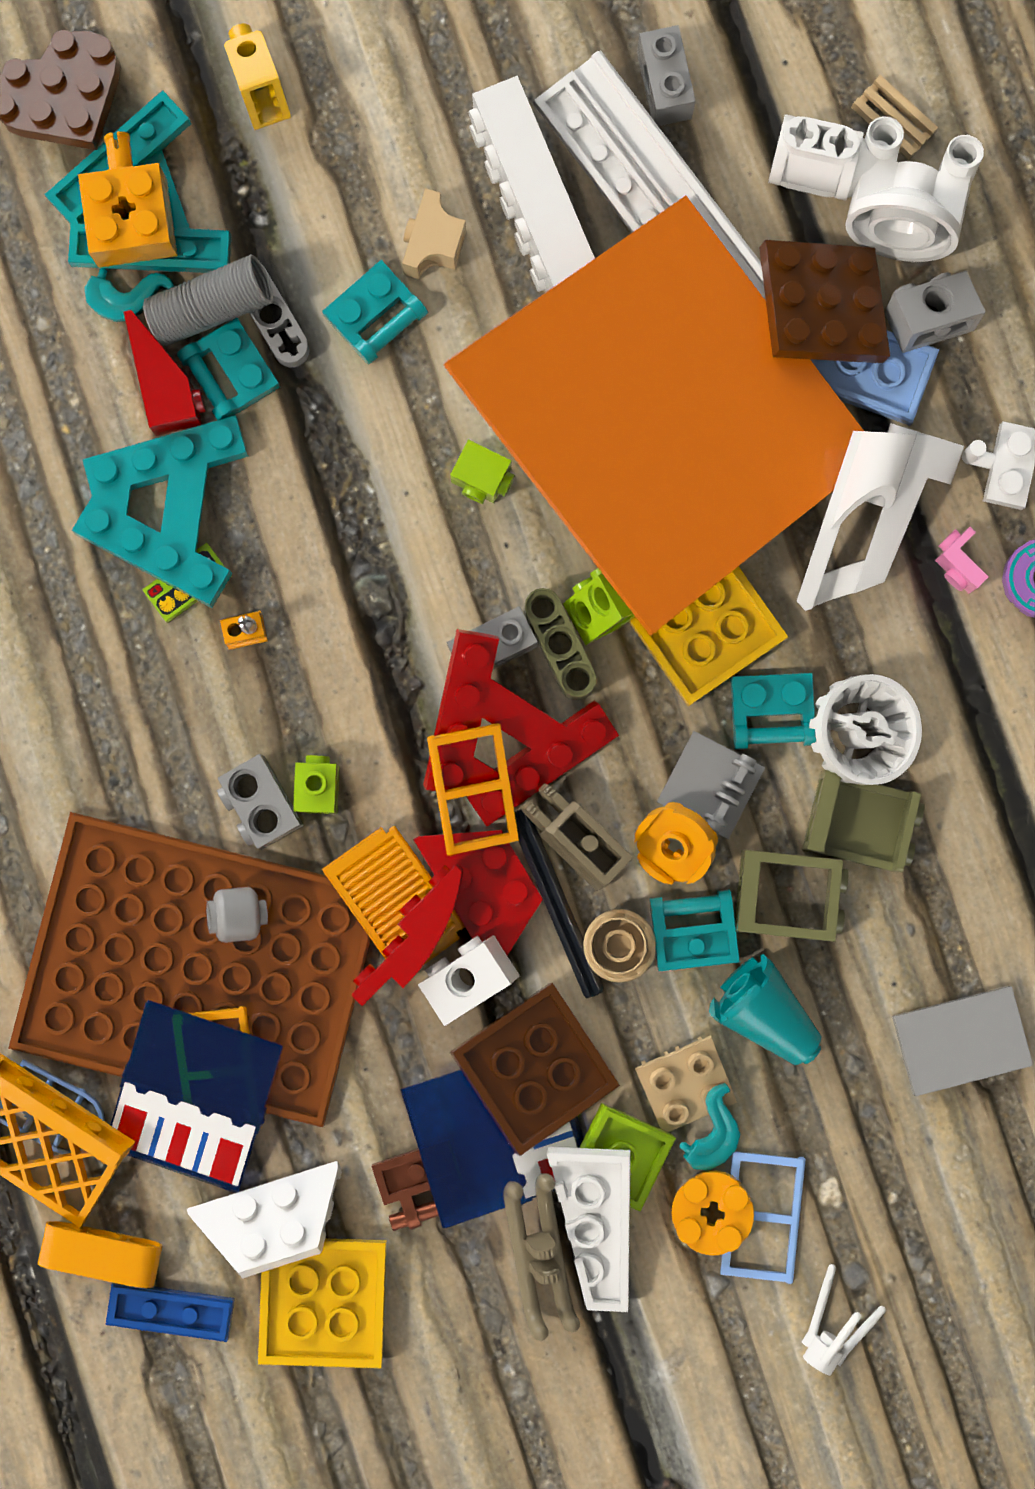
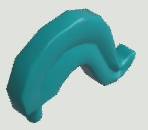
(111, 303)
(721, 1142)

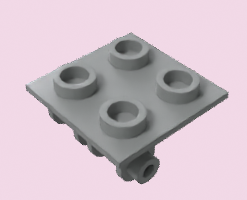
(712, 782)

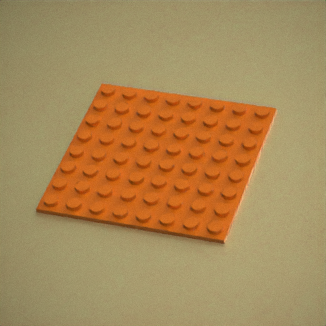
(659, 413)

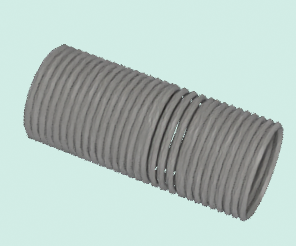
(214, 295)

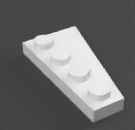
(597, 1216)

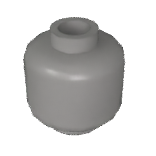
(236, 914)

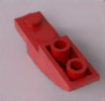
(424, 924)

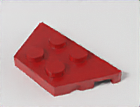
(494, 888)

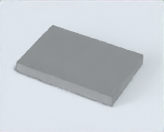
(962, 1040)

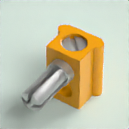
(252, 630)

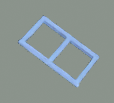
(793, 1219)

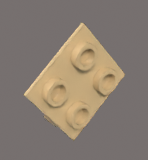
(681, 1082)

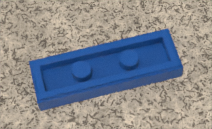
(170, 1311)

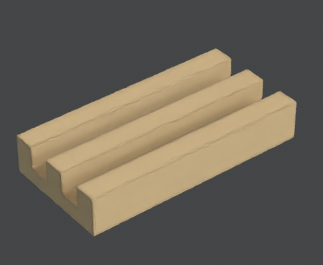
(904, 106)

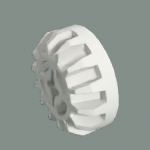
(892, 724)

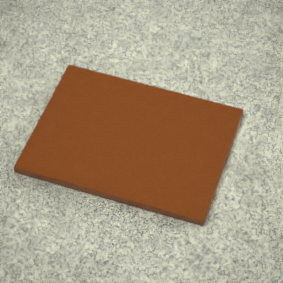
(133, 928)

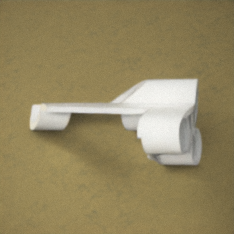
(885, 472)

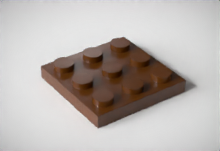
(824, 302)
(534, 1069)

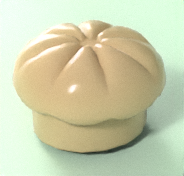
(619, 945)

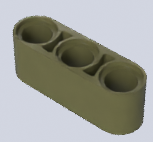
(554, 625)

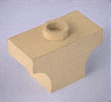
(432, 237)

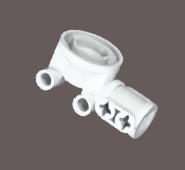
(894, 206)

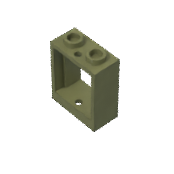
(748, 890)

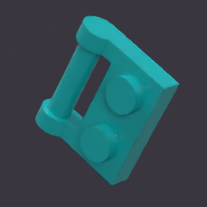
(365, 303)
(239, 362)
(772, 697)
(694, 944)

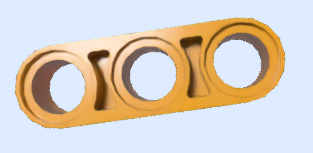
(100, 1254)

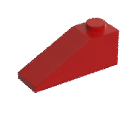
(166, 391)

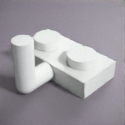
(1009, 464)

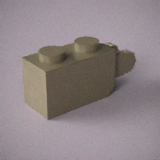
(579, 839)

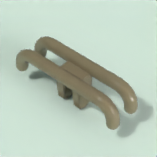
(539, 1256)

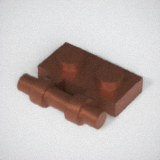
(400, 1180)

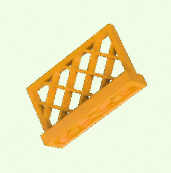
(64, 1118)

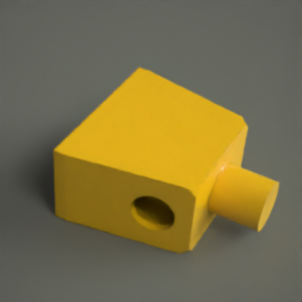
(254, 70)

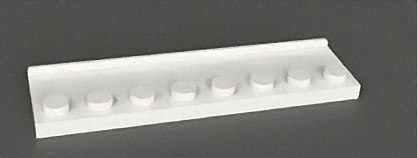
(631, 155)

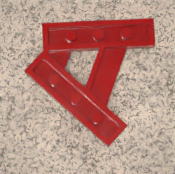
(551, 745)

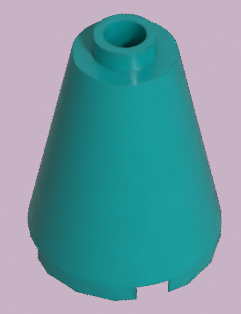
(767, 1012)

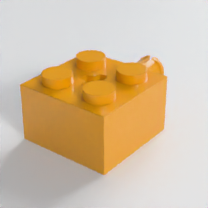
(124, 190)

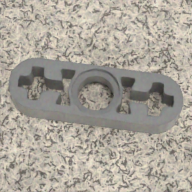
(294, 332)

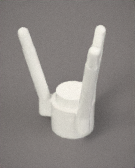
(827, 1350)

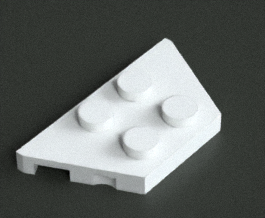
(271, 1221)

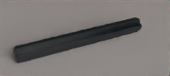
(556, 904)

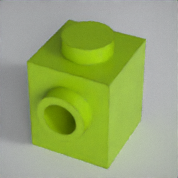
(482, 473)
(316, 786)

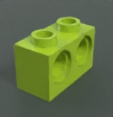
(596, 608)

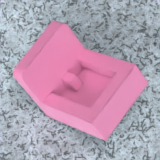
(959, 568)

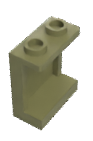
(863, 823)

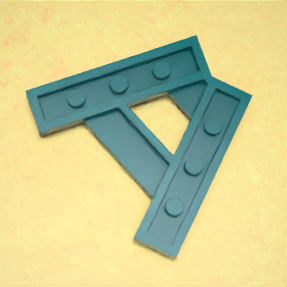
(149, 133)
(184, 462)

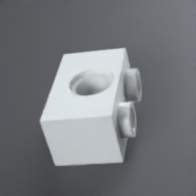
(453, 997)

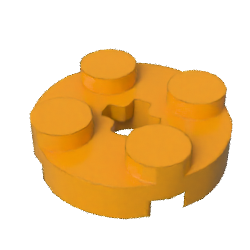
(680, 824)
(732, 1199)

